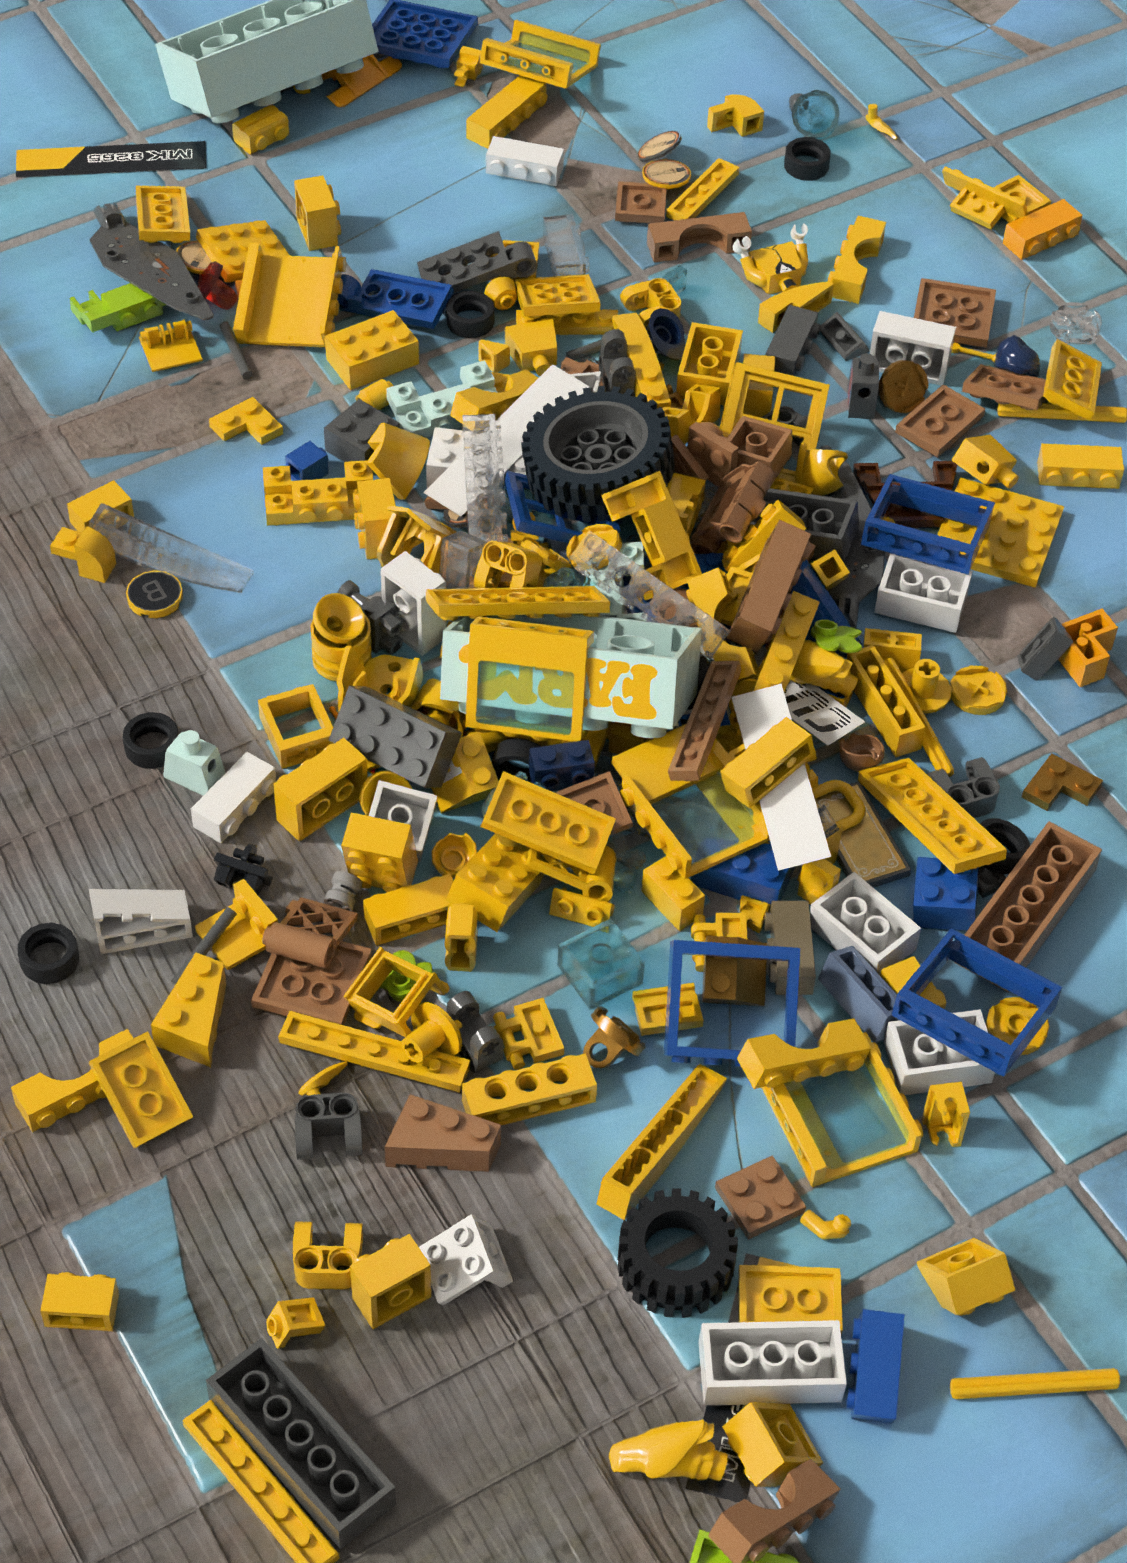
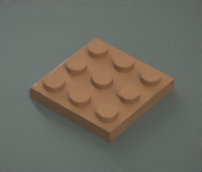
(958, 306)
(311, 988)

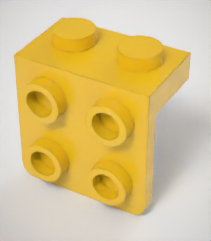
(821, 875)

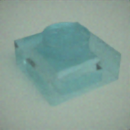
(677, 278)

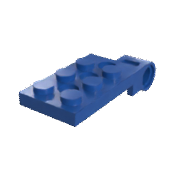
(390, 285)

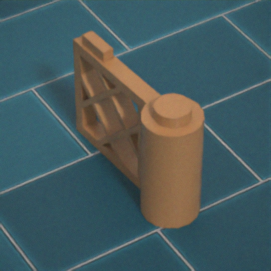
(307, 942)

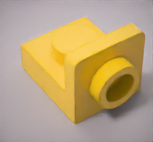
(294, 1319)

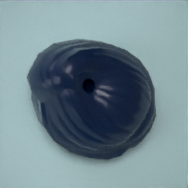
(1017, 357)

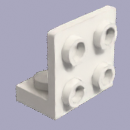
(465, 1258)

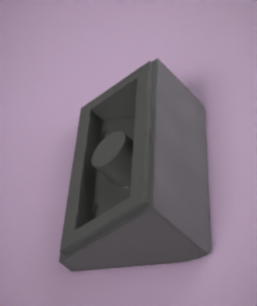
(843, 337)
(1044, 649)

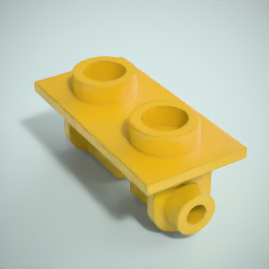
(579, 907)

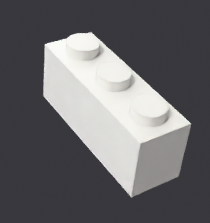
(524, 161)
(234, 797)

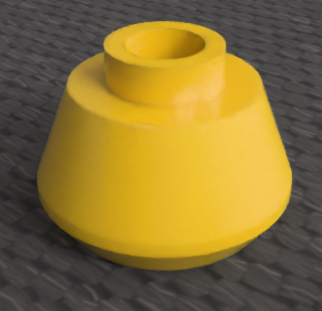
(501, 292)

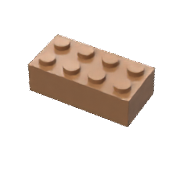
(770, 586)

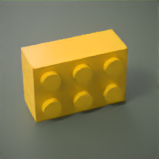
(372, 349)
(709, 358)
(320, 789)
(379, 852)
(496, 881)

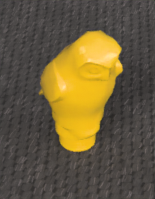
(823, 669)
(671, 1452)

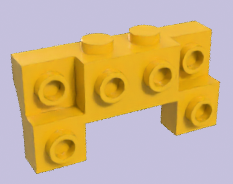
(312, 499)
(658, 529)

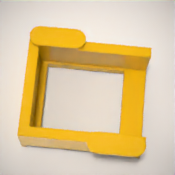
(372, 978)

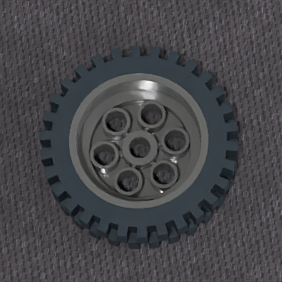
(593, 448)

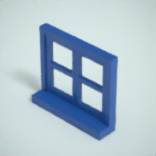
(520, 509)

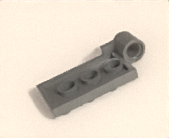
(510, 262)

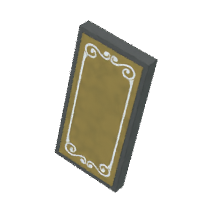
(868, 845)

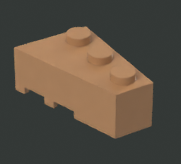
(441, 1137)

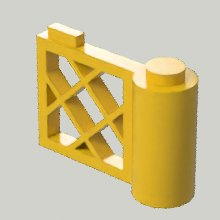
(594, 885)

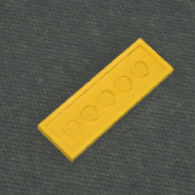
(509, 602)
(932, 815)

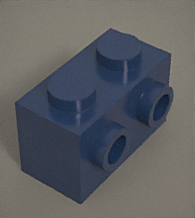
(561, 764)

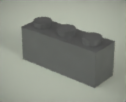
(794, 339)

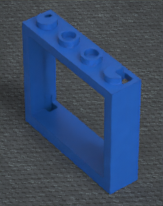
(921, 544)
(682, 947)
(956, 1031)

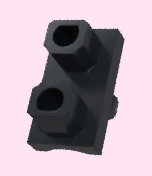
(230, 867)

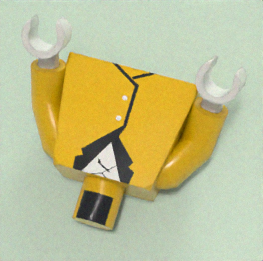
(776, 266)

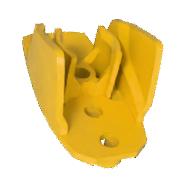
(407, 530)
(379, 676)

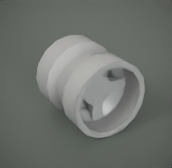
(343, 890)

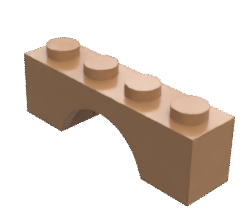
(671, 237)
(749, 1530)

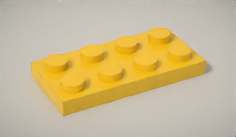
(162, 214)
(1072, 380)
(548, 822)

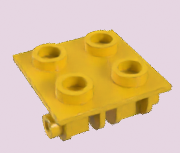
(170, 347)

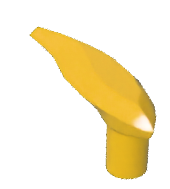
(876, 122)
(321, 1079)

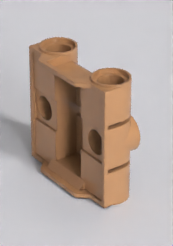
(733, 507)

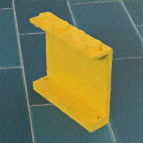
(288, 298)

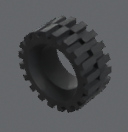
(669, 1287)

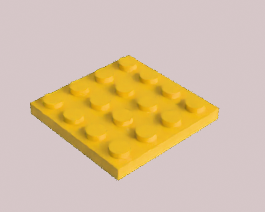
(1017, 533)

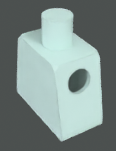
(193, 762)

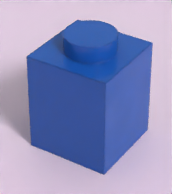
(307, 462)

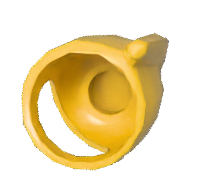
(819, 469)

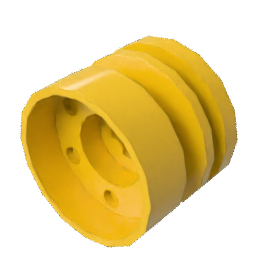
(328, 655)

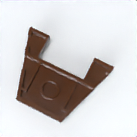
(870, 480)

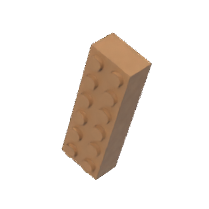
(1035, 895)

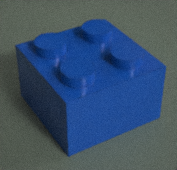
(944, 898)

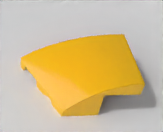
(398, 457)

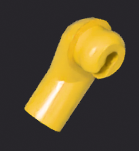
(829, 1229)

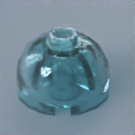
(816, 114)

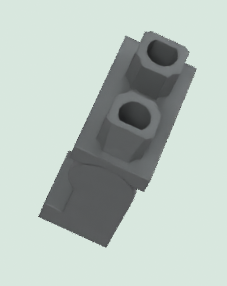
(382, 619)

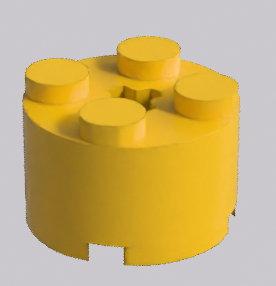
(444, 711)

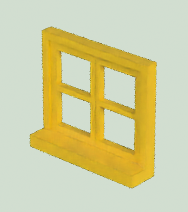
(736, 397)

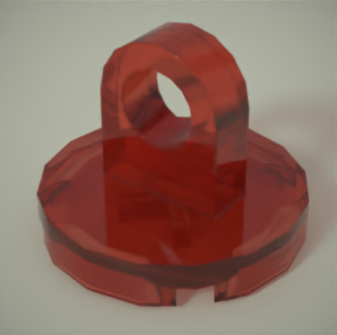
(214, 289)

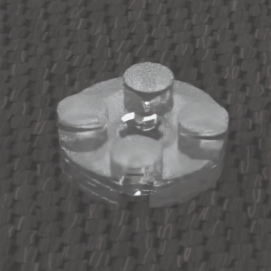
(1087, 326)

